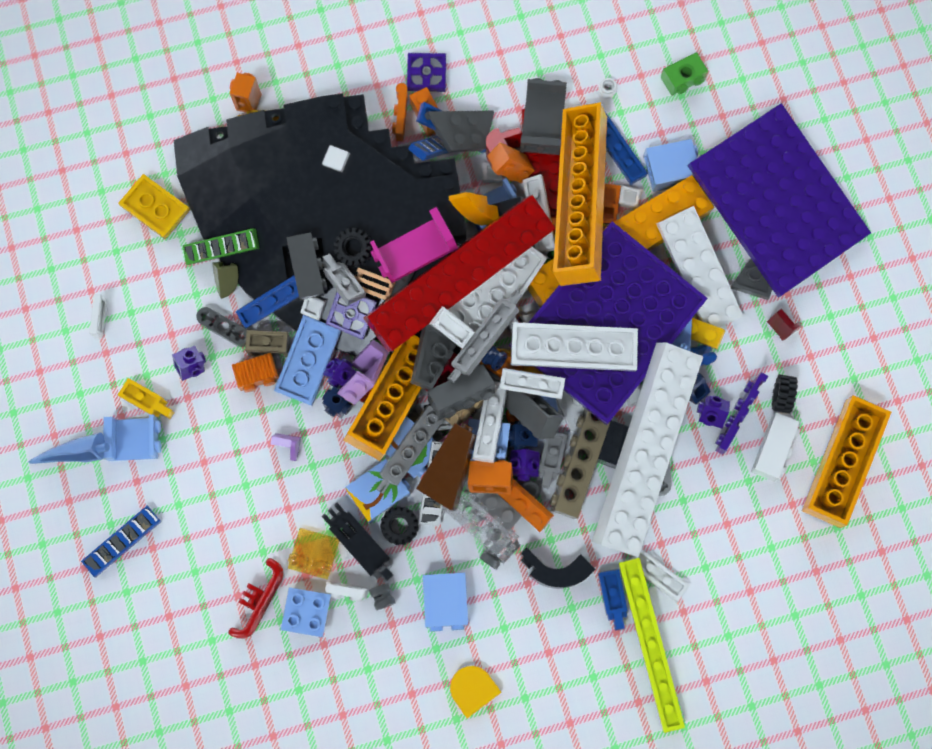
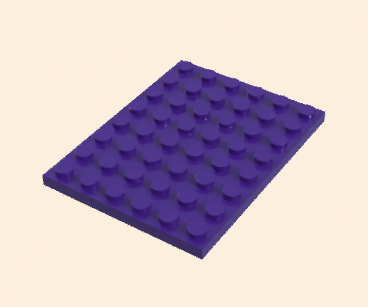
(779, 200)
(632, 293)

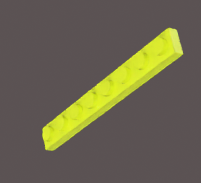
(651, 645)

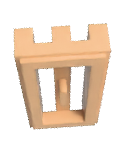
(388, 290)

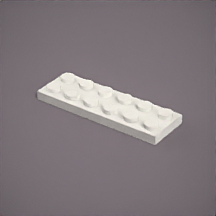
(699, 266)
(574, 346)

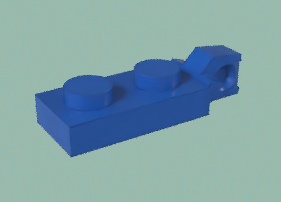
(613, 597)

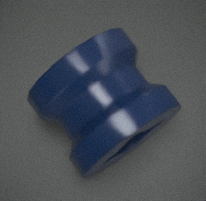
(494, 358)

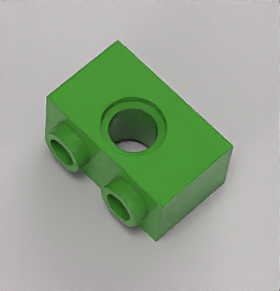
(691, 66)

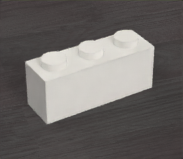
(776, 447)

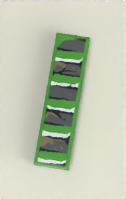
(221, 246)

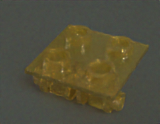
(313, 553)

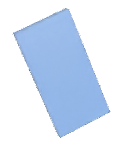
(307, 360)

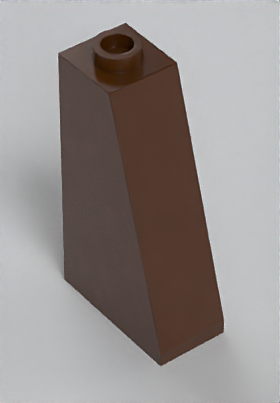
(449, 467)

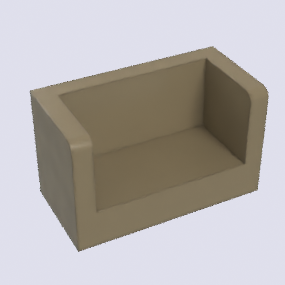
(267, 342)

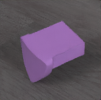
(287, 441)

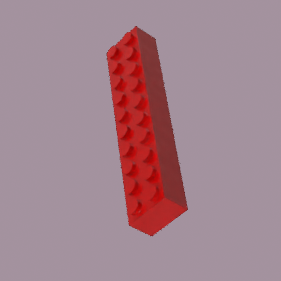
(459, 273)

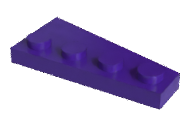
(741, 406)

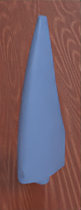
(83, 449)

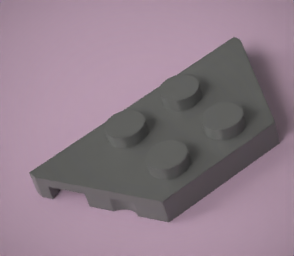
(462, 129)

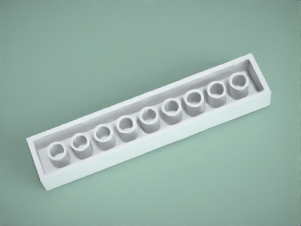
(647, 449)

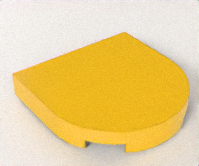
(472, 689)

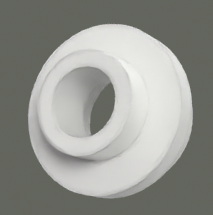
(607, 82)

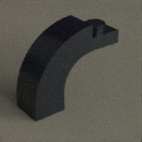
(557, 578)

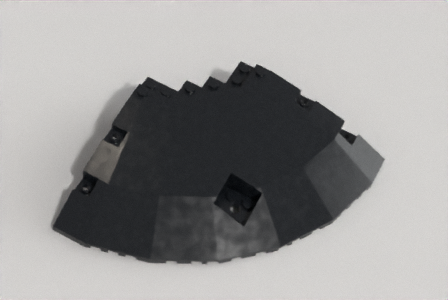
(274, 182)

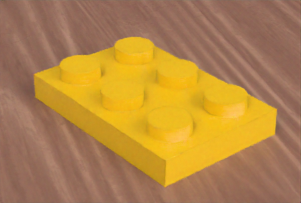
(154, 206)

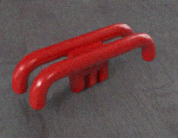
(259, 601)

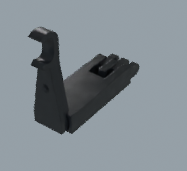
(359, 544)

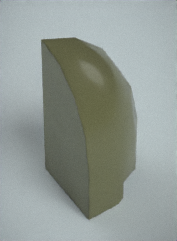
(225, 278)

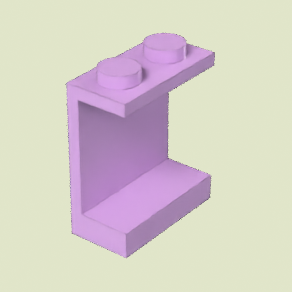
(370, 363)

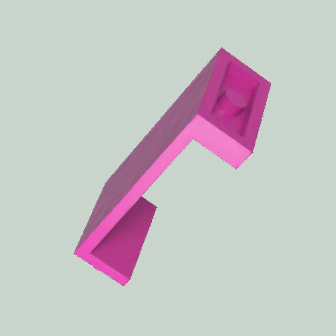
(415, 248)

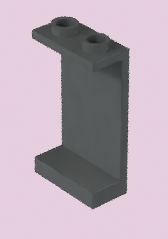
(543, 116)

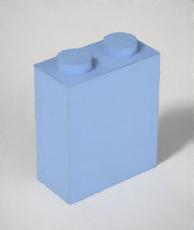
(669, 162)
(445, 601)

